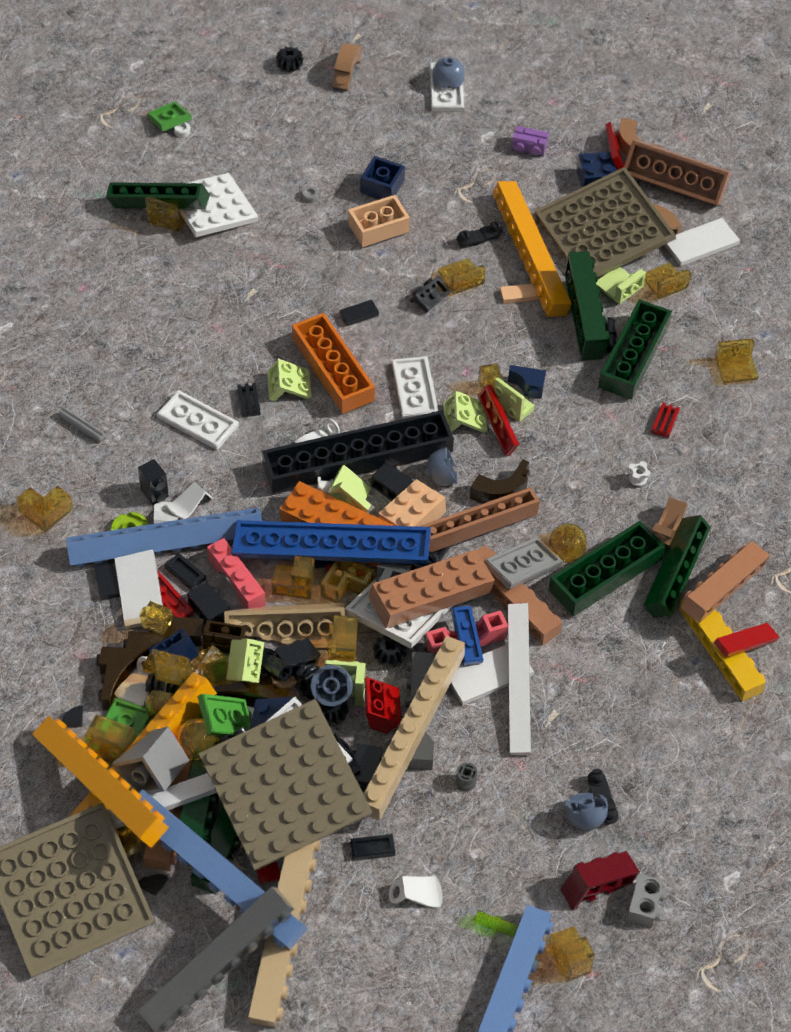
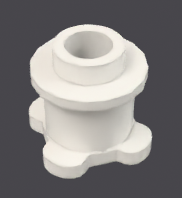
(639, 474)
(323, 486)

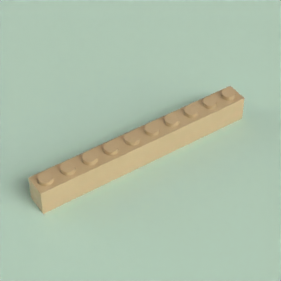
(413, 726)
(275, 960)

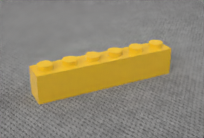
(737, 669)

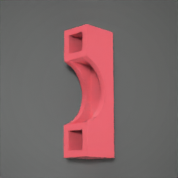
(244, 584)
(490, 629)

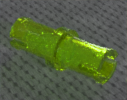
(496, 923)

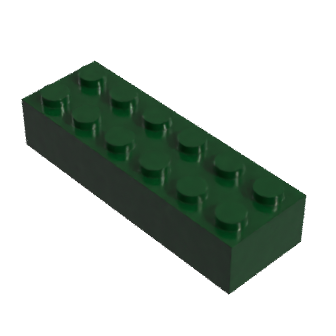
(586, 306)
(635, 349)
(606, 568)

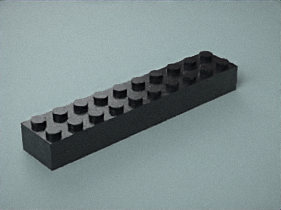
(357, 449)

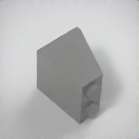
(152, 762)

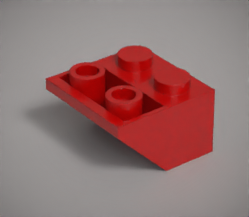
(382, 705)

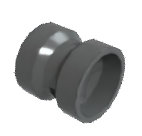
(466, 782)

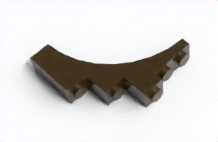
(118, 662)
(251, 691)

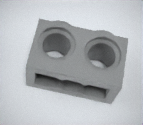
(642, 899)

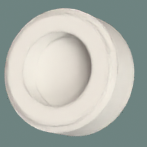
(182, 130)

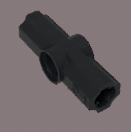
(274, 666)

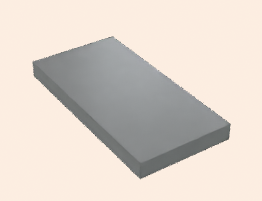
(523, 563)

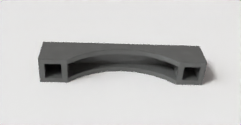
(419, 667)

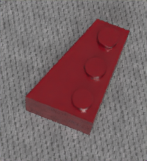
(597, 877)

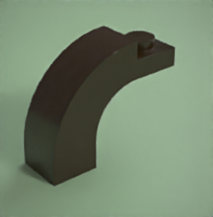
(487, 489)

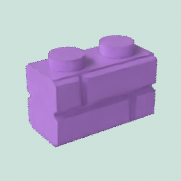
(530, 141)

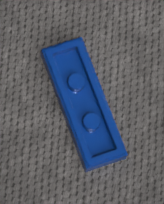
(467, 633)

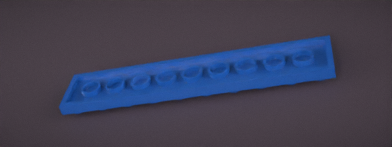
(332, 542)

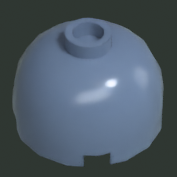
(448, 73)
(441, 468)
(332, 685)
(586, 811)

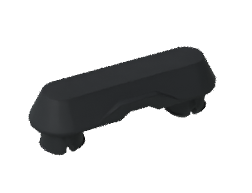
(485, 233)
(599, 785)

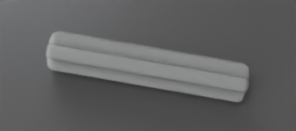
(81, 424)

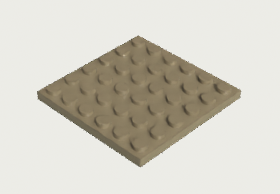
(608, 220)
(285, 784)
(69, 890)

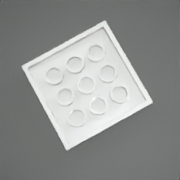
(225, 207)
(405, 633)

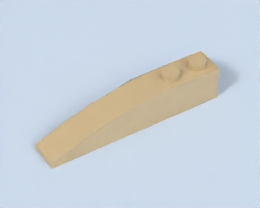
(288, 622)

